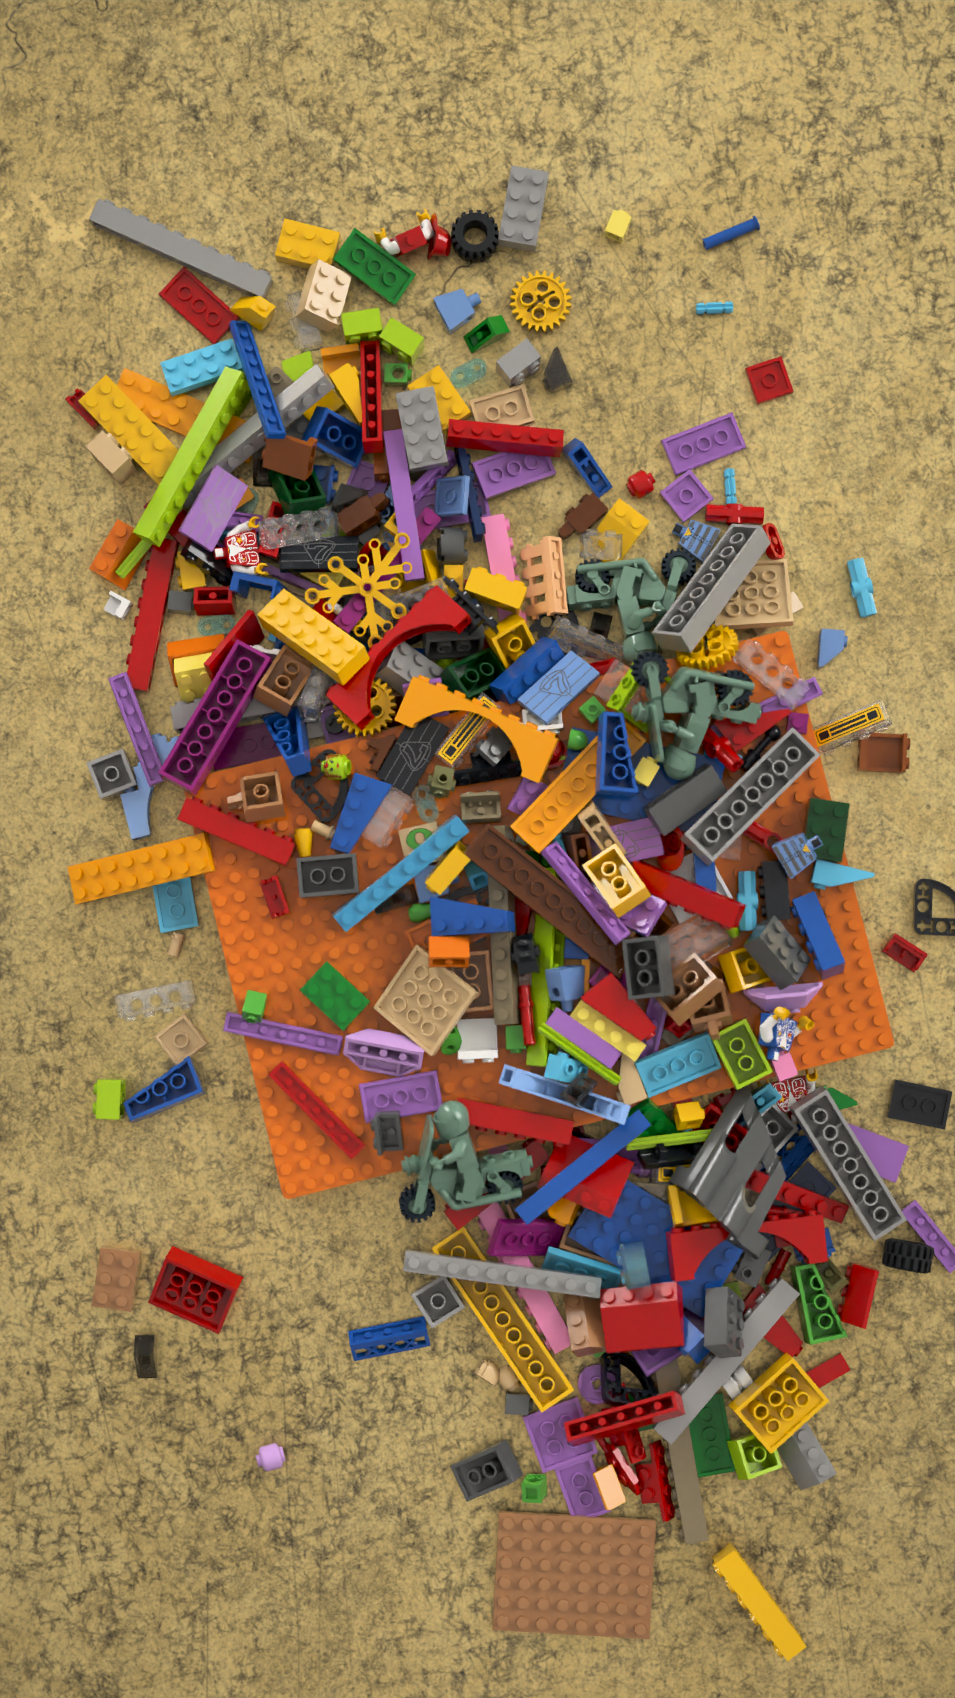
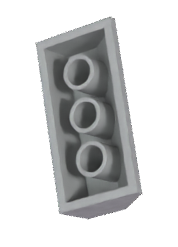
(806, 1458)

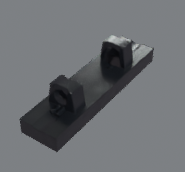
(668, 1156)

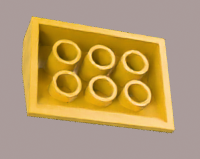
(778, 1402)

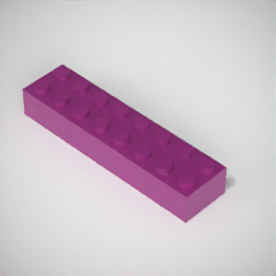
(215, 718)

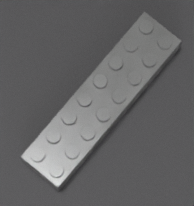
(711, 587)
(750, 797)
(847, 1163)

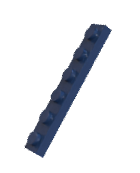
(474, 510)

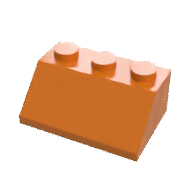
(113, 552)
(191, 647)

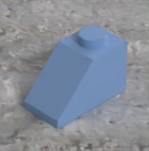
(830, 645)

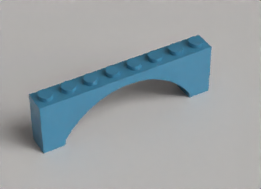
(371, 897)

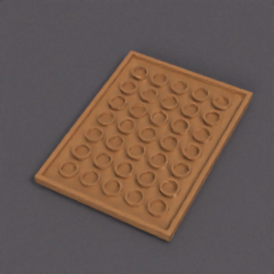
(574, 1574)

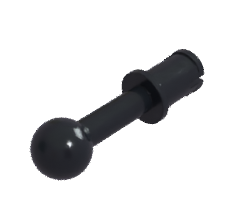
(754, 755)

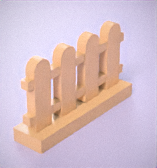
(553, 574)

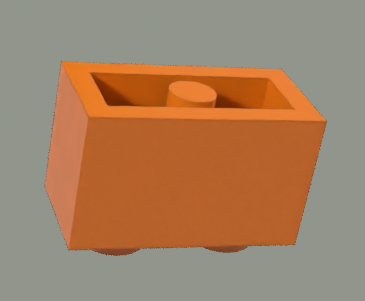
(448, 951)

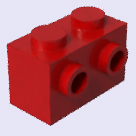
(214, 601)

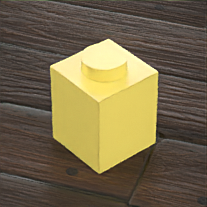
(618, 225)
(646, 771)

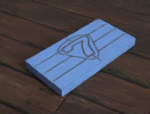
(558, 687)

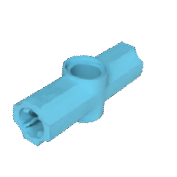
(861, 587)
(748, 896)

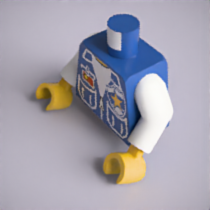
(778, 1031)

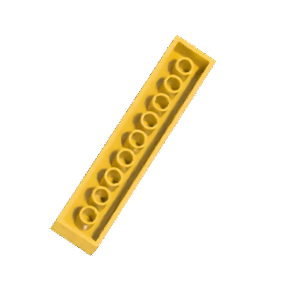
(508, 1327)

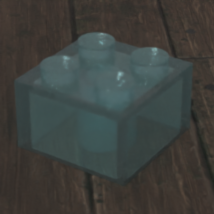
(634, 1263)

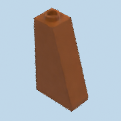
(391, 421)

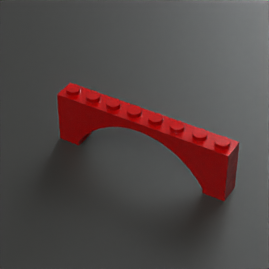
(431, 614)
(690, 1246)

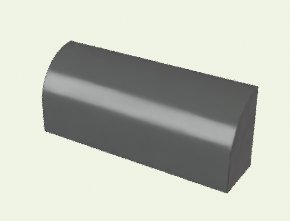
(685, 799)

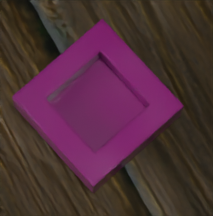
(798, 722)

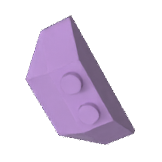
(791, 997)
(383, 1052)

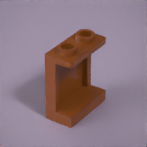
(290, 456)
(883, 753)

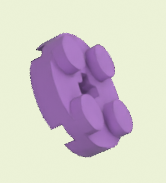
(585, 1385)

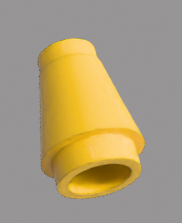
(303, 841)

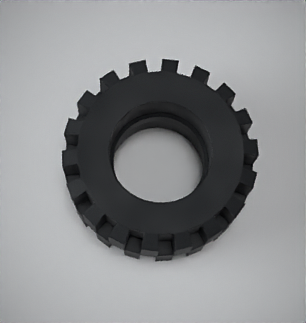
(470, 221)
(907, 1255)

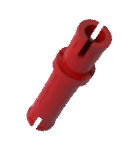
(526, 1009)

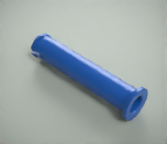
(731, 233)

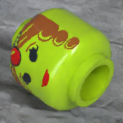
(336, 766)

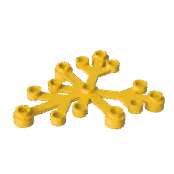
(381, 568)

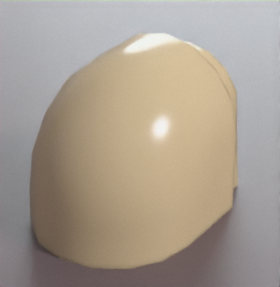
(488, 1371)
(508, 1378)

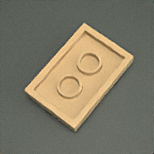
(503, 407)

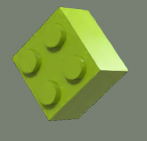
(362, 325)
(401, 341)
(109, 1098)
(751, 1457)

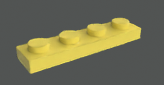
(608, 1030)

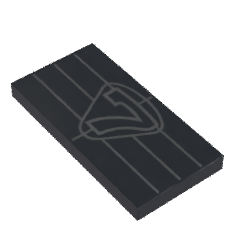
(314, 555)
(412, 754)

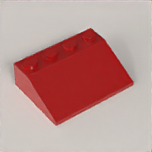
(599, 1190)
(195, 1289)
(642, 1317)

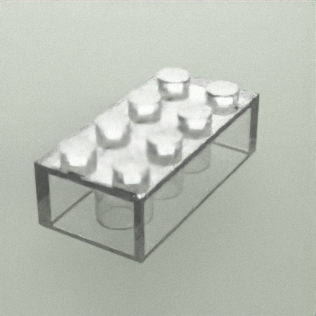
(696, 936)

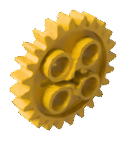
(551, 314)
(721, 645)
(381, 701)

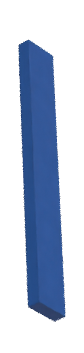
(257, 380)
(582, 1167)

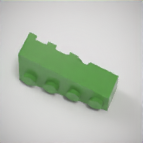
(814, 1306)

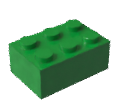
(335, 996)

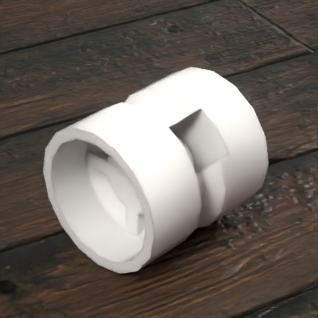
(737, 1382)

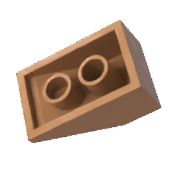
(284, 681)

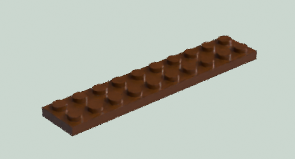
(545, 896)

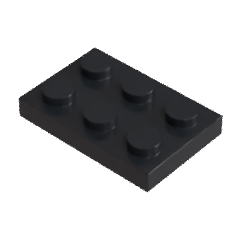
(919, 1104)

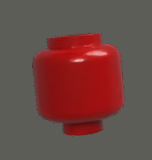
(640, 484)

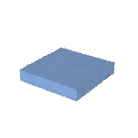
(452, 496)

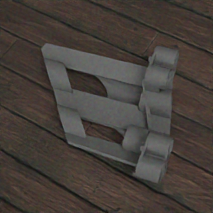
(720, 1177)

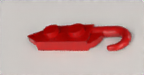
(622, 1468)

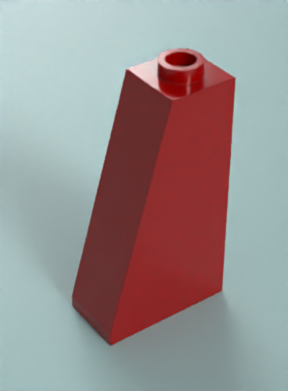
(612, 1001)
(781, 1333)

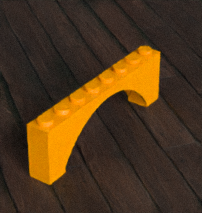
(532, 745)

